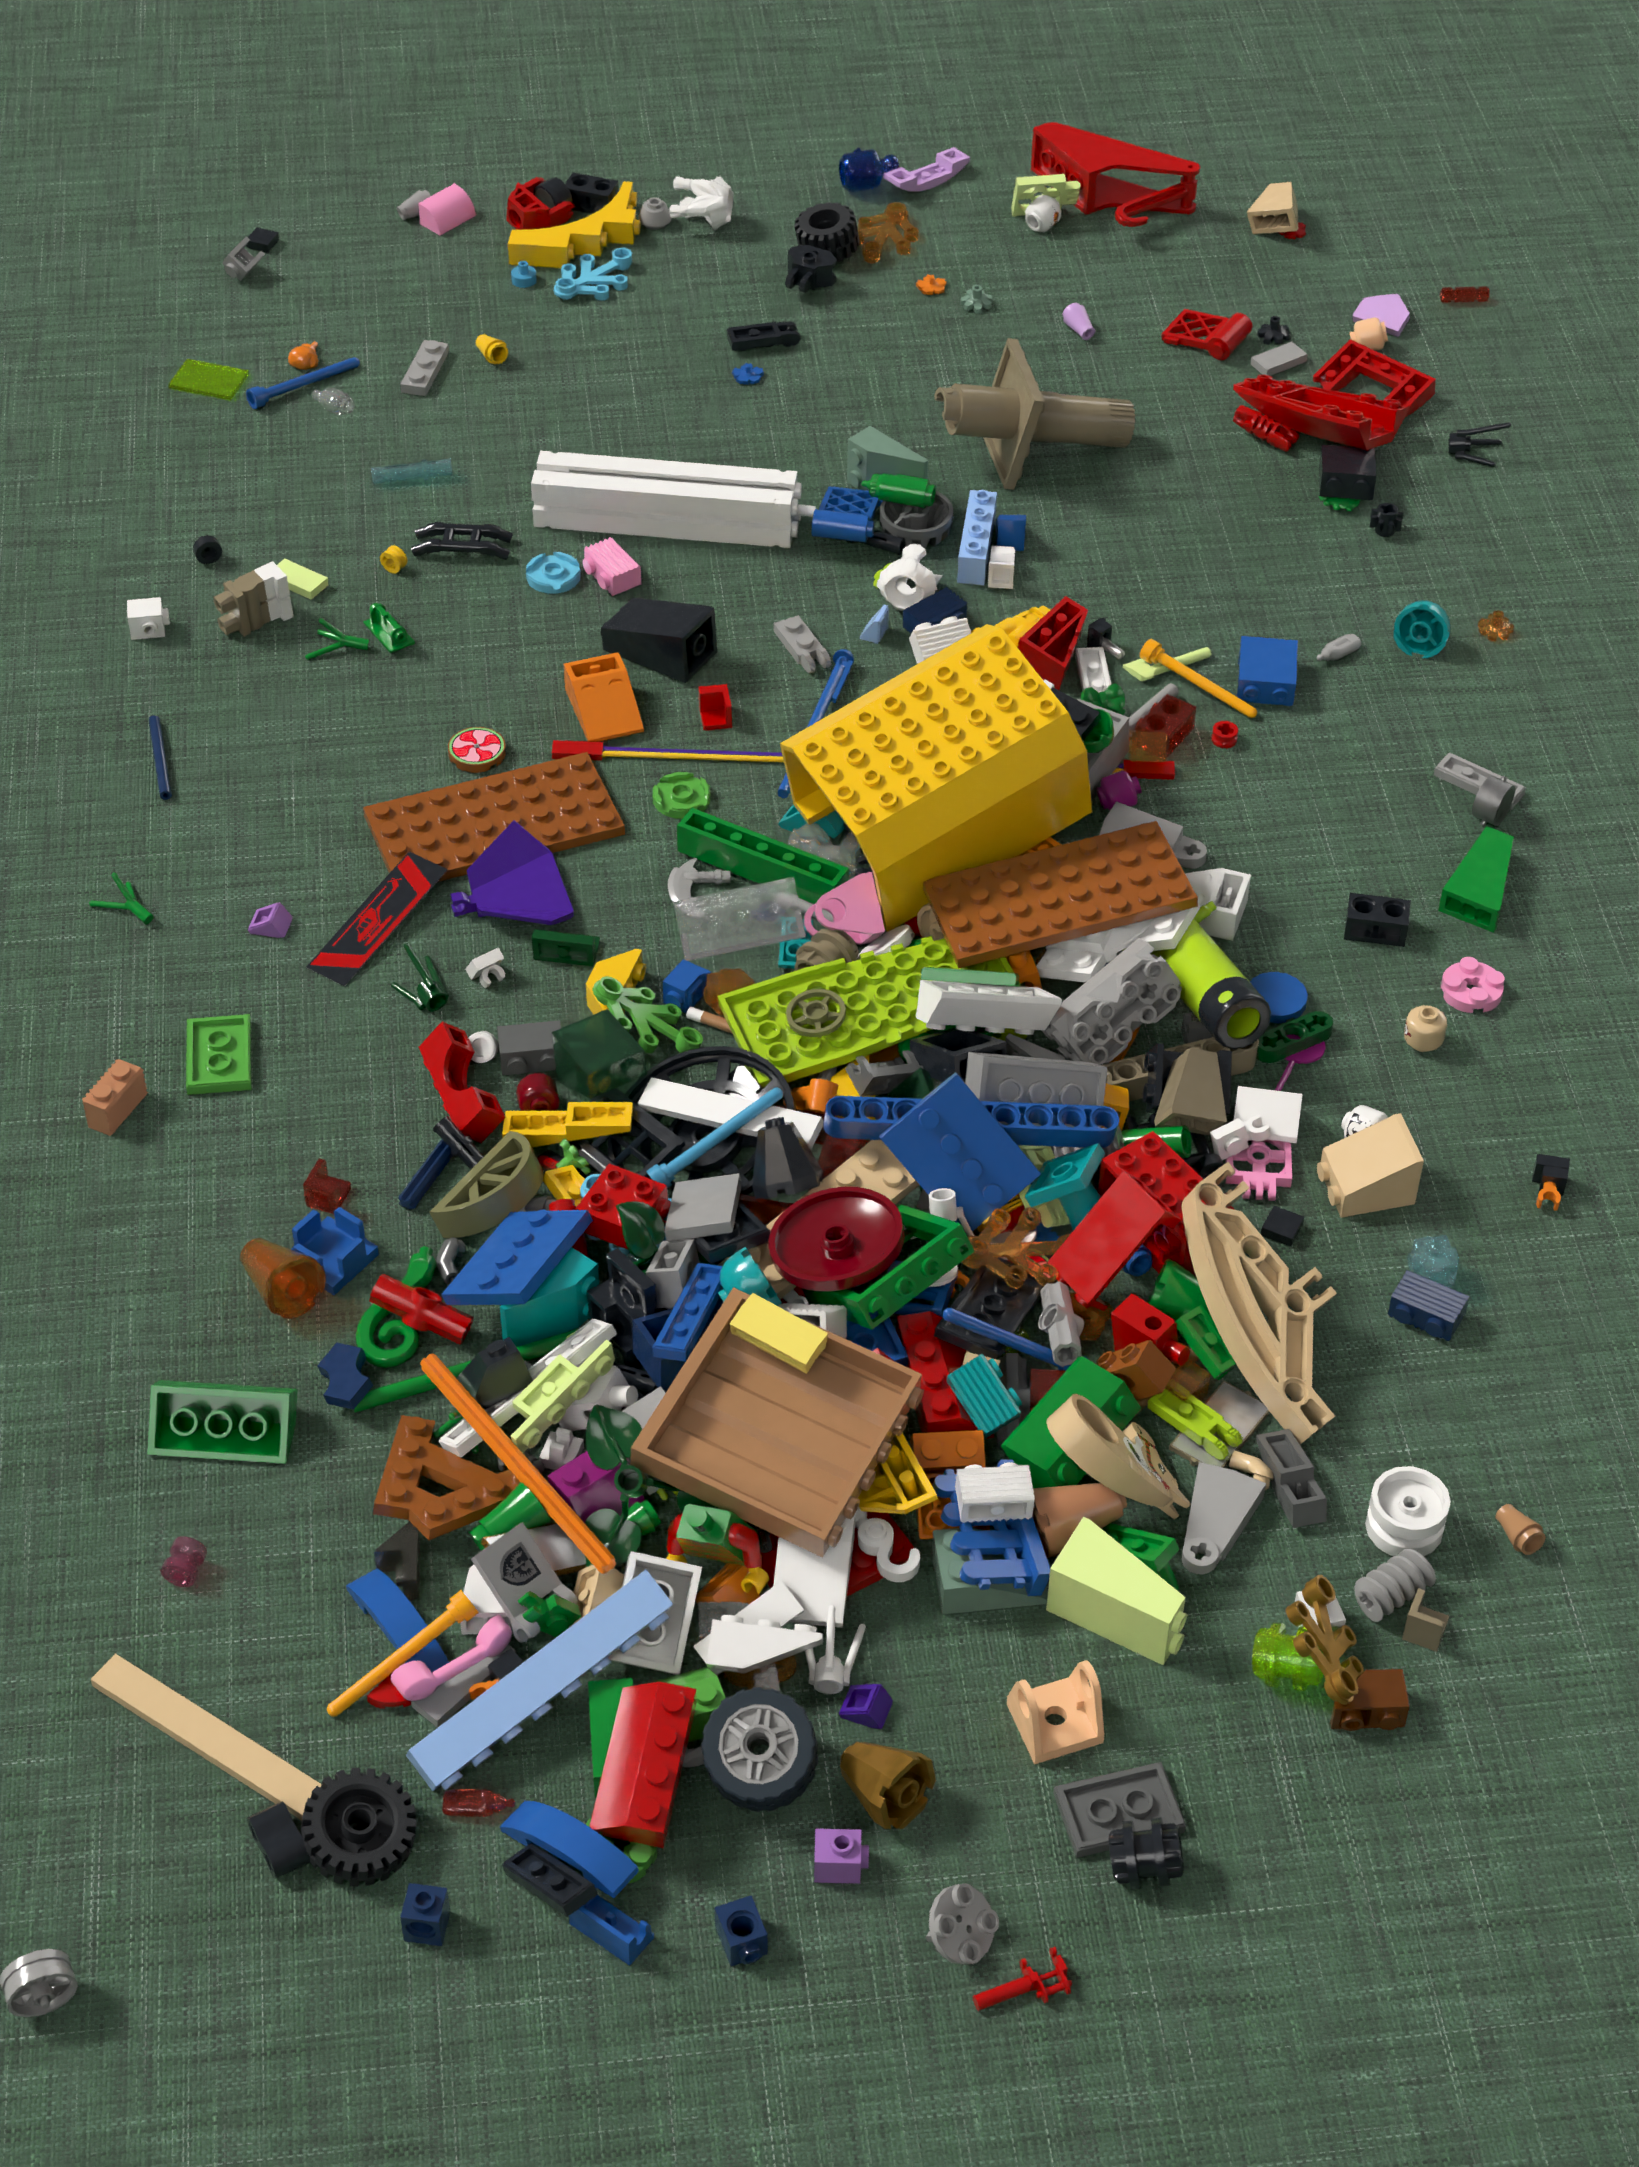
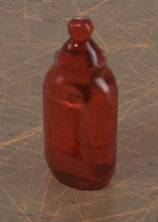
(474, 1803)

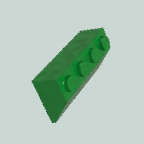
(221, 1421)
(1034, 1444)

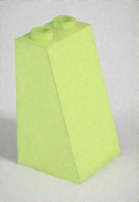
(1115, 1595)

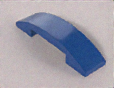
(394, 1615)
(573, 1843)

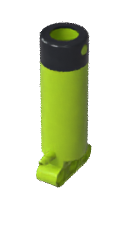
(1216, 987)

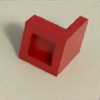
(715, 707)

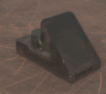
(402, 1555)

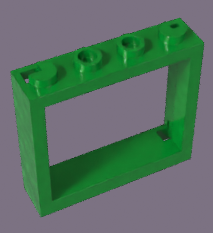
(945, 1250)

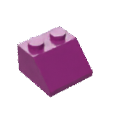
(588, 1487)

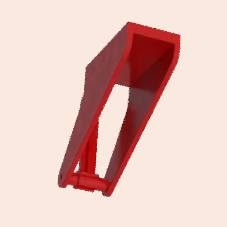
(1086, 154)

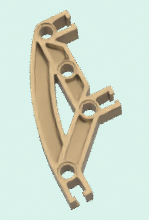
(1273, 1354)

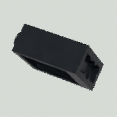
(948, 1051)

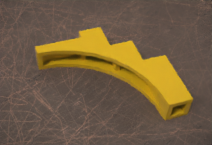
(589, 235)

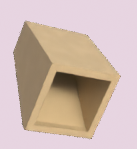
(1372, 1168)

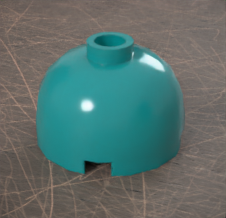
(1422, 629)
(746, 1275)

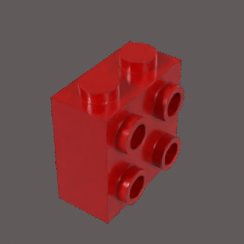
(616, 1187)

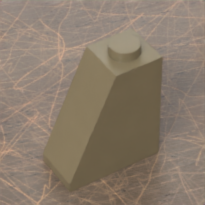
(1193, 1093)

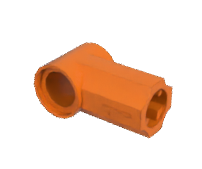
(815, 1096)

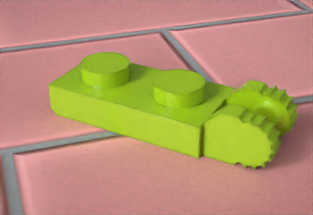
(1196, 1422)

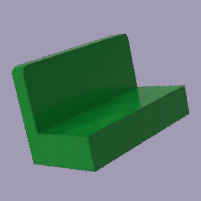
(1205, 1341)

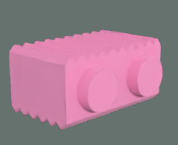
(611, 566)

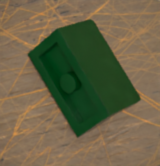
(565, 947)

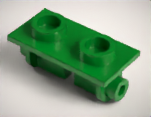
(387, 629)

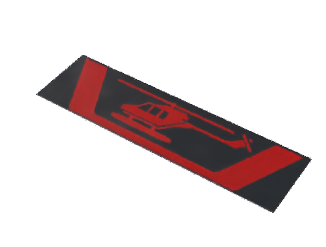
(376, 918)

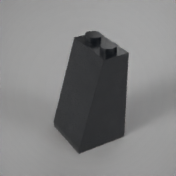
(663, 636)

